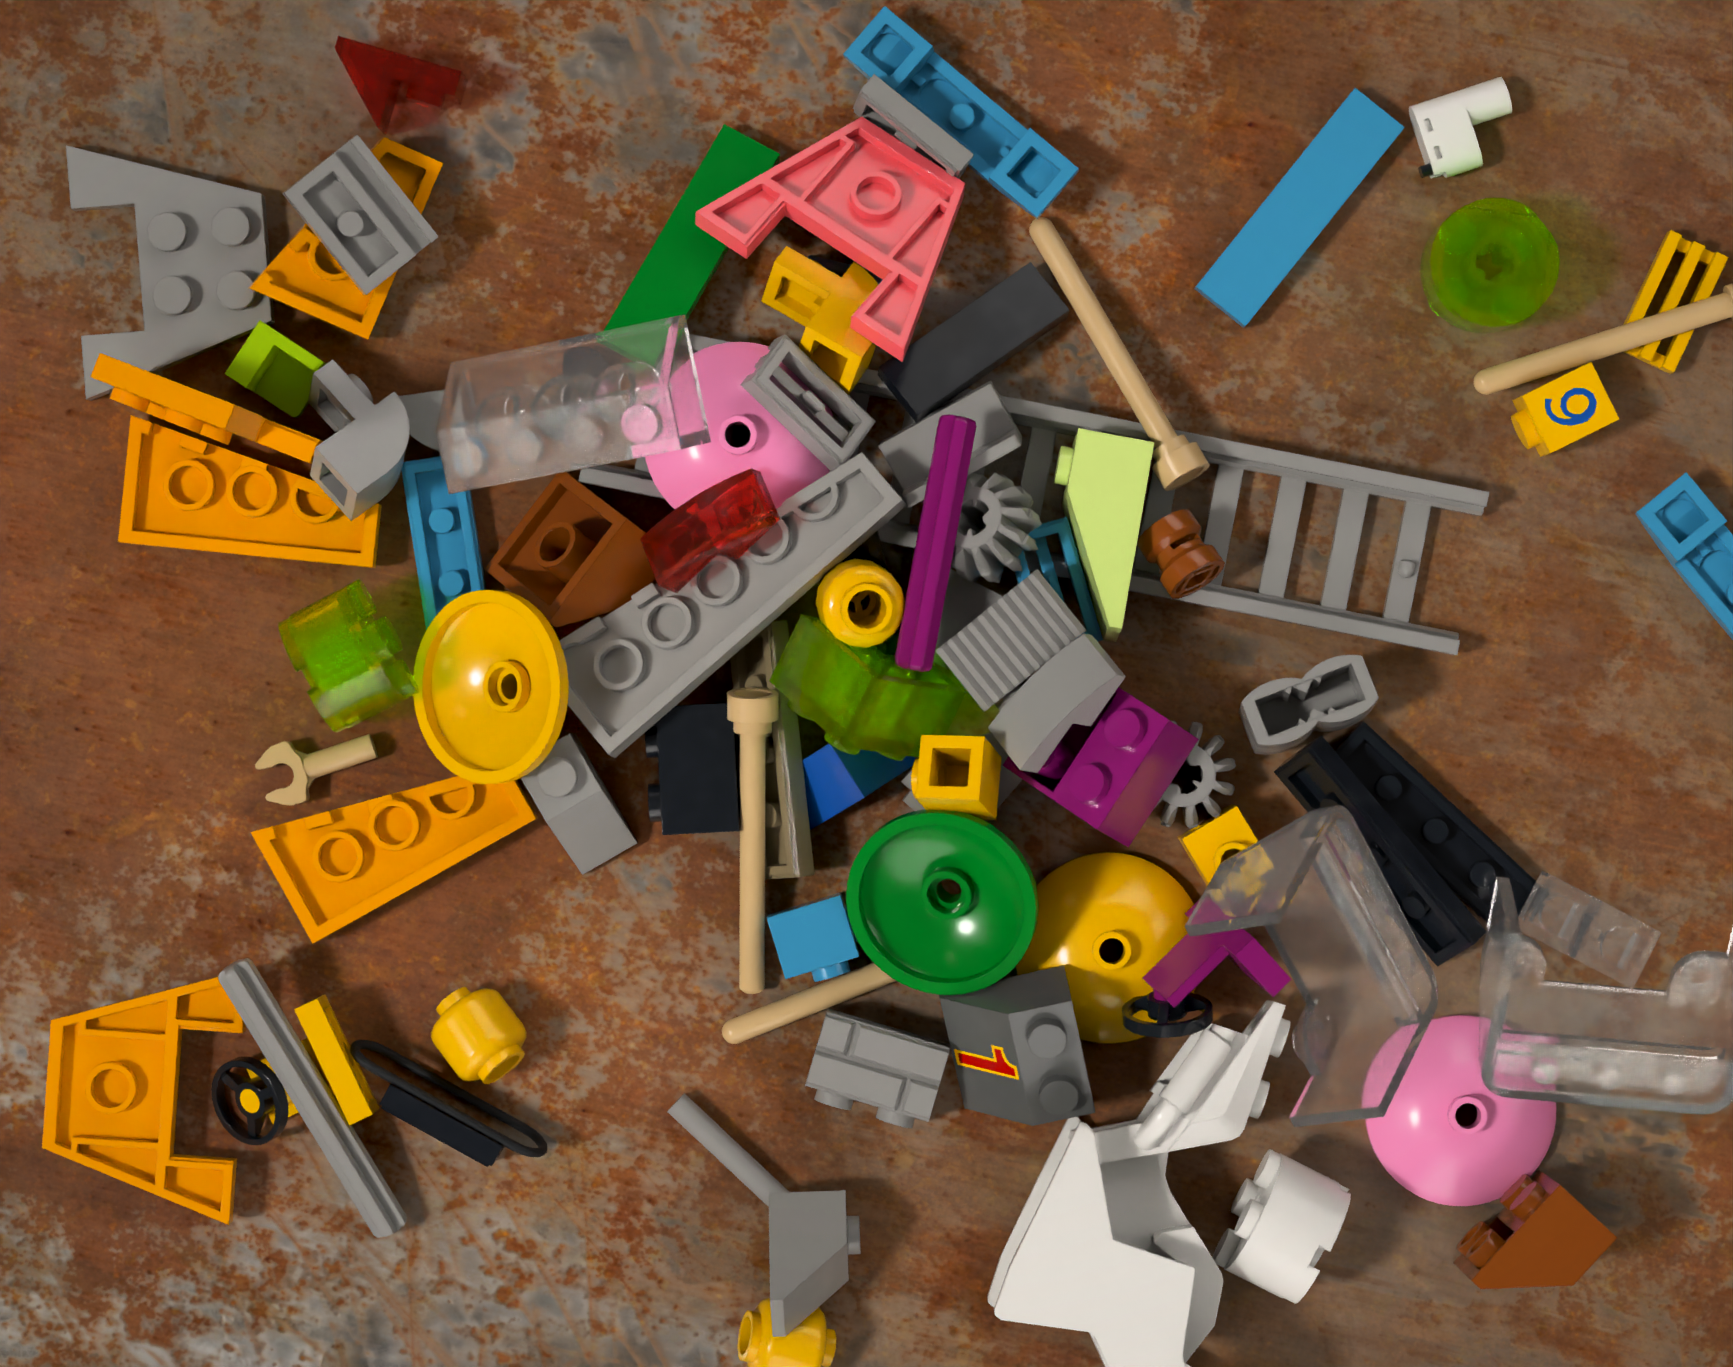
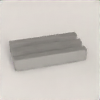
(909, 125)
(801, 410)

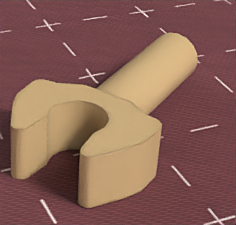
(313, 765)

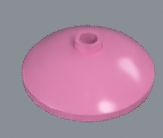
(771, 449)
(1426, 1145)

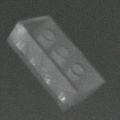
(570, 405)

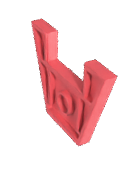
(865, 200)

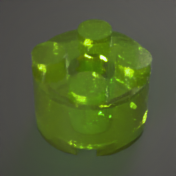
(1517, 243)
(347, 657)

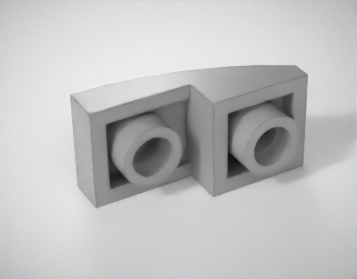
(1060, 693)

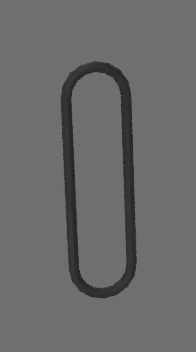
(444, 1107)

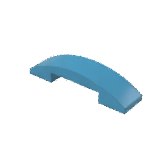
(1004, 151)
(1695, 544)

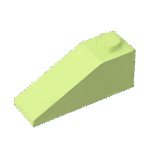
(1104, 508)

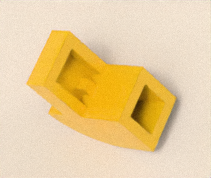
(825, 307)

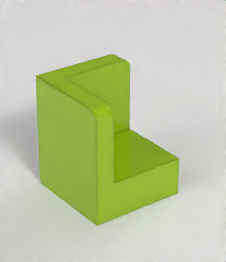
(275, 369)

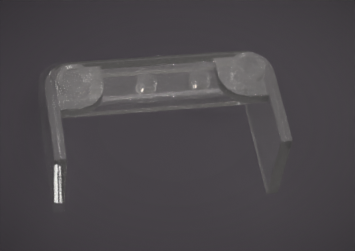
(1346, 951)
(1602, 1039)

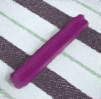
(935, 543)

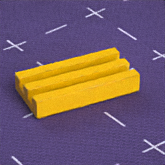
(1694, 253)

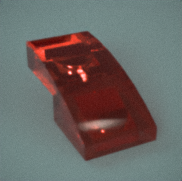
(716, 521)

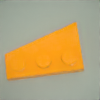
(314, 282)

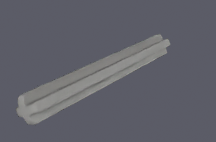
(312, 1097)

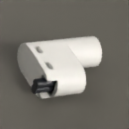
(1447, 122)

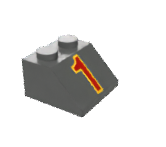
(1019, 1049)

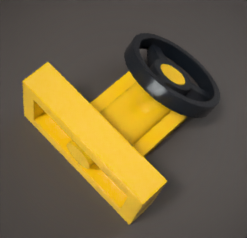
(266, 1094)

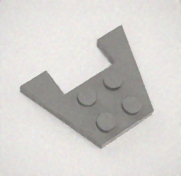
(195, 255)

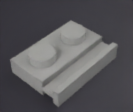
(360, 215)

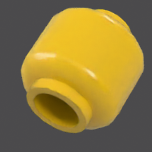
(867, 623)
(478, 1034)
(805, 1346)

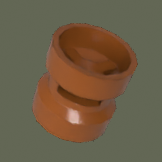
(1180, 553)

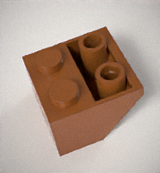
(1535, 1239)

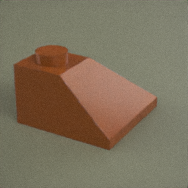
(572, 555)

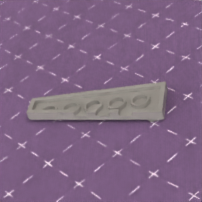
(666, 643)

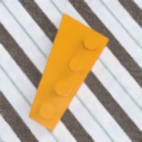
(223, 502)
(377, 849)

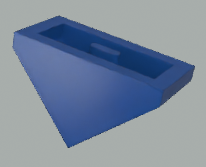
(841, 779)

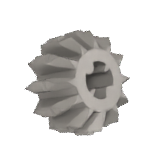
(993, 528)
(1202, 786)

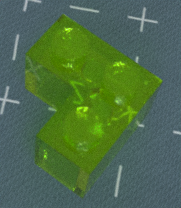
(862, 693)

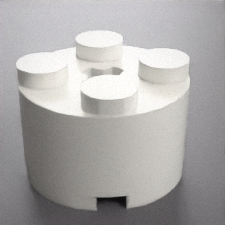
(1283, 1226)

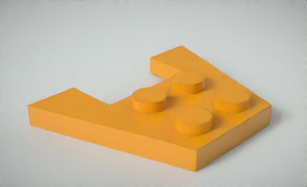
(197, 409)
(118, 1093)

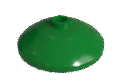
(921, 930)

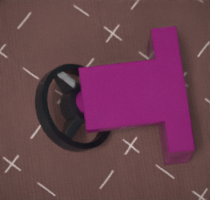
(1185, 969)

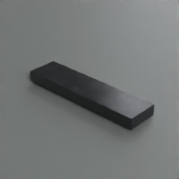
(1433, 824)
(1432, 909)

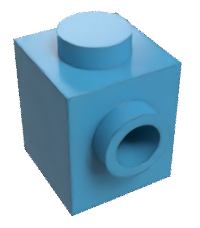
(814, 938)

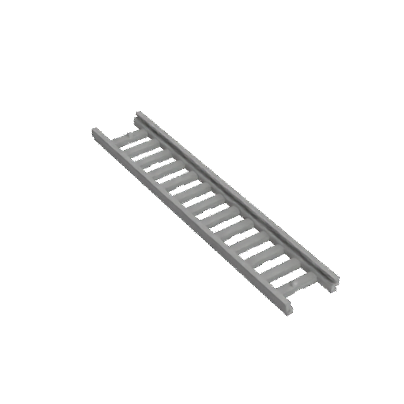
(1232, 460)

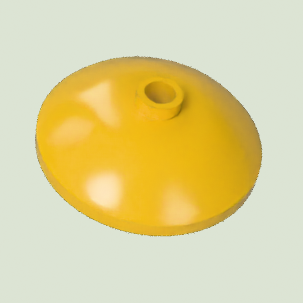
(490, 686)
(1101, 900)

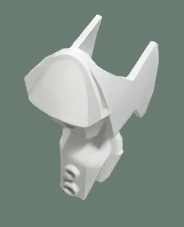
(1103, 1233)

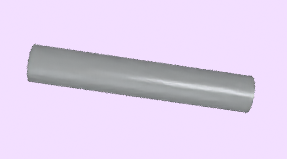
(725, 1148)

